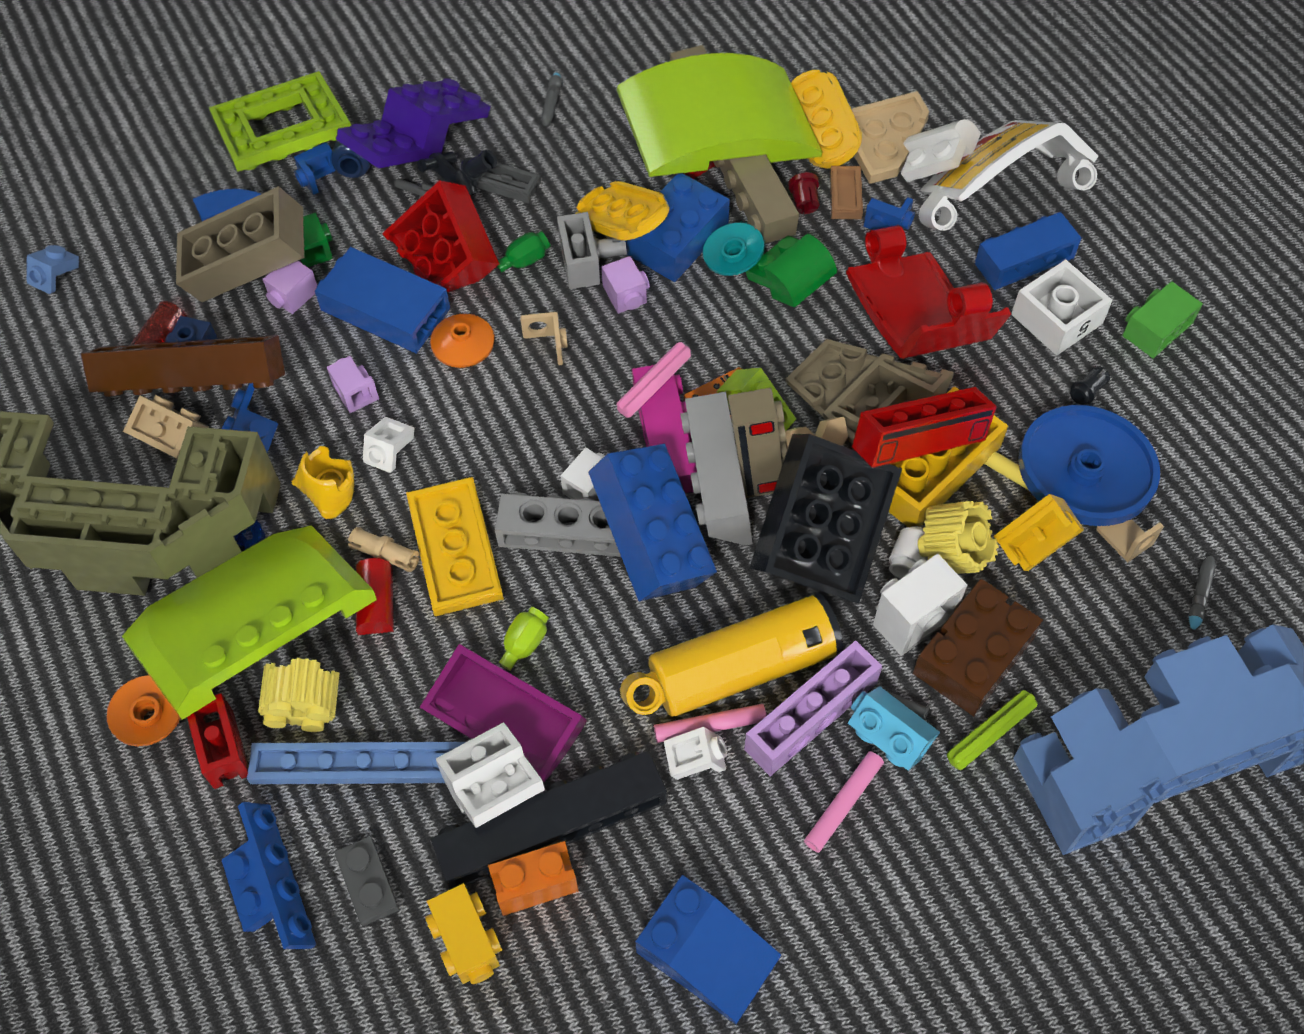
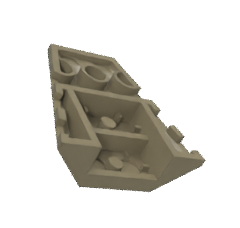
(847, 381)

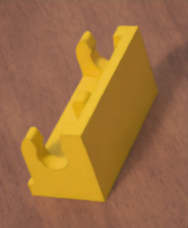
(1039, 532)

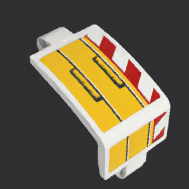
(998, 151)

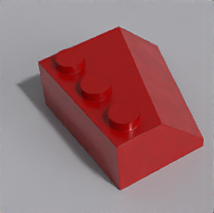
(444, 238)

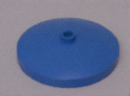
(1092, 462)

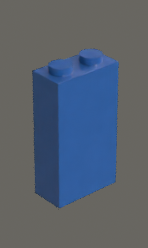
(382, 299)

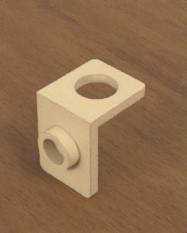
(551, 329)
(1129, 538)

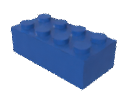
(651, 521)

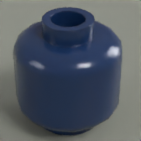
(348, 162)

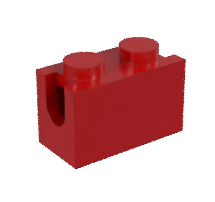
(218, 743)

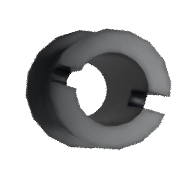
(1085, 390)

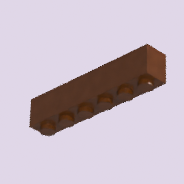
(184, 364)

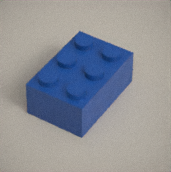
(680, 238)

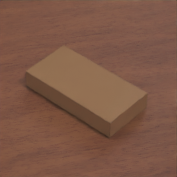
(846, 192)

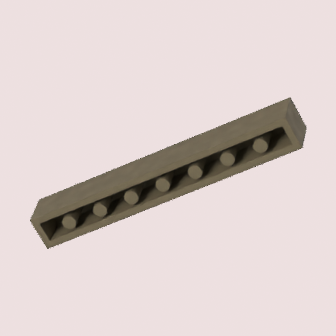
(756, 186)

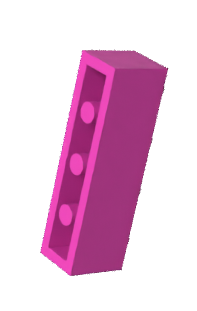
(663, 424)

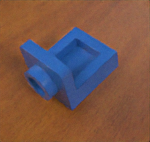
(313, 165)
(885, 215)

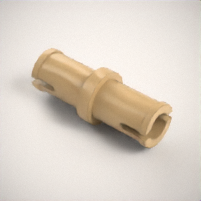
(383, 548)

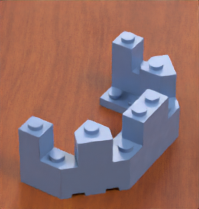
(1212, 720)

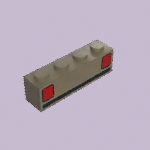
(758, 439)

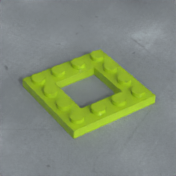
(248, 151)

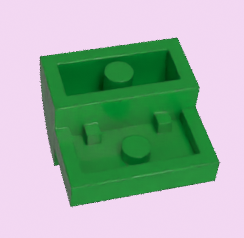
(794, 269)

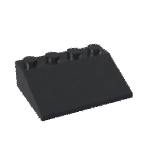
(825, 518)

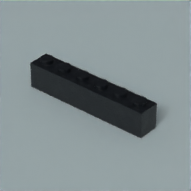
(558, 815)

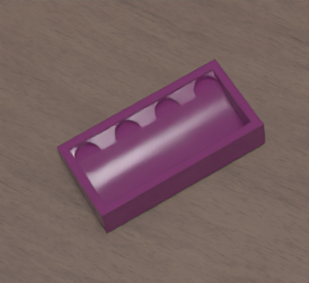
(479, 696)

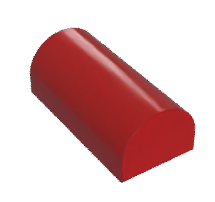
(379, 614)

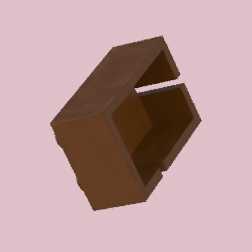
(977, 647)

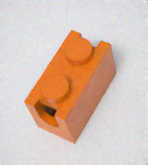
(533, 878)

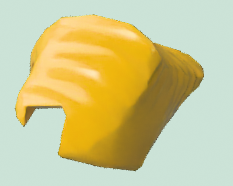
(325, 482)

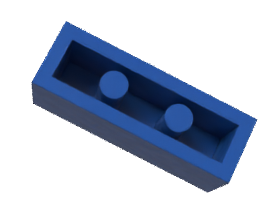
(1027, 250)

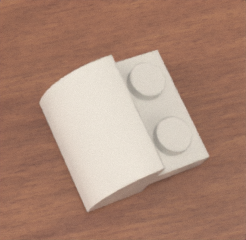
(939, 149)
(489, 775)

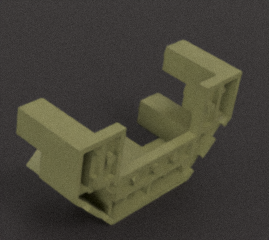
(127, 533)

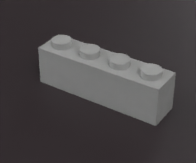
(718, 468)

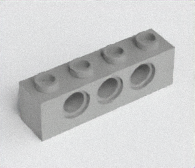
(550, 533)

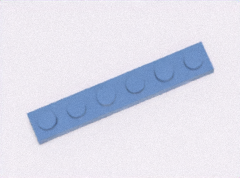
(347, 762)

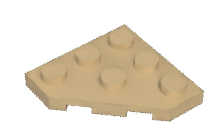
(884, 130)

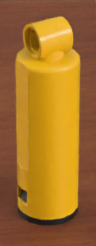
(737, 657)

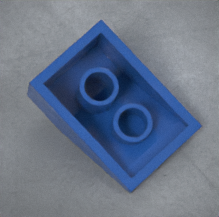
(707, 949)

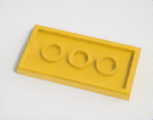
(454, 546)

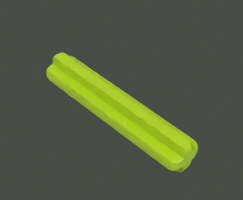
(991, 730)

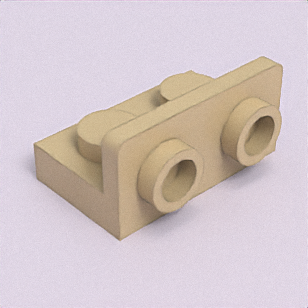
(160, 424)

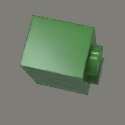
(1161, 319)

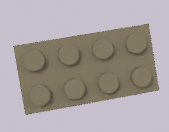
(240, 245)

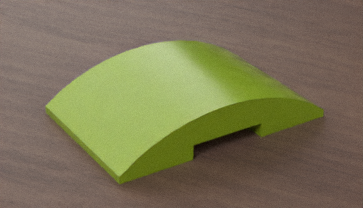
(715, 111)

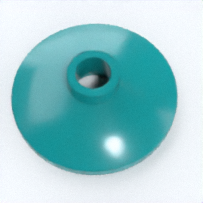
(733, 249)

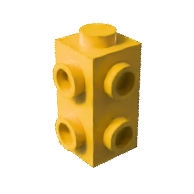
(468, 945)

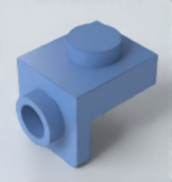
(47, 264)

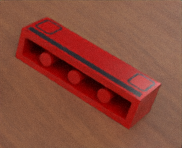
(923, 426)

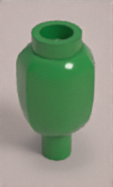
(524, 251)

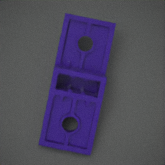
(413, 122)

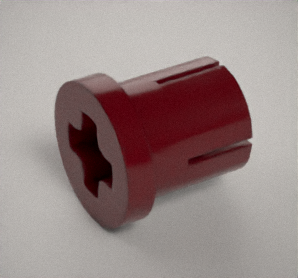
(804, 192)

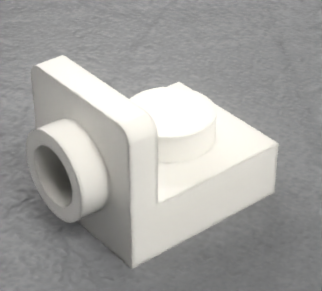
(384, 442)
(695, 753)

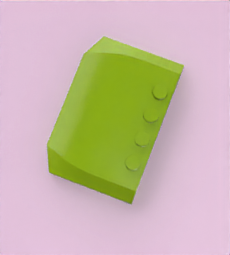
(242, 614)

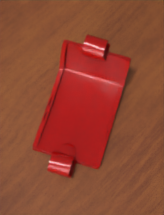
(915, 300)

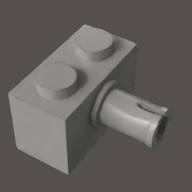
(583, 251)

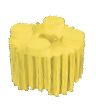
(959, 536)
(298, 695)

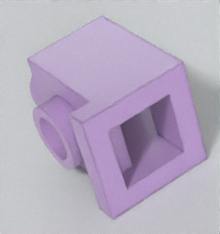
(352, 384)

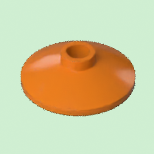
(464, 349)
(128, 710)

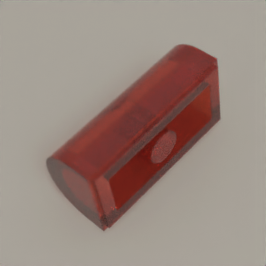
(159, 324)

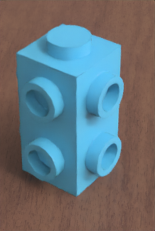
(892, 727)

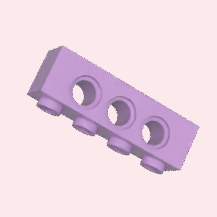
(812, 708)

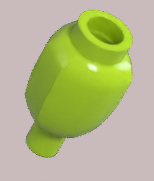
(523, 636)

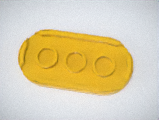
(828, 117)
(624, 210)

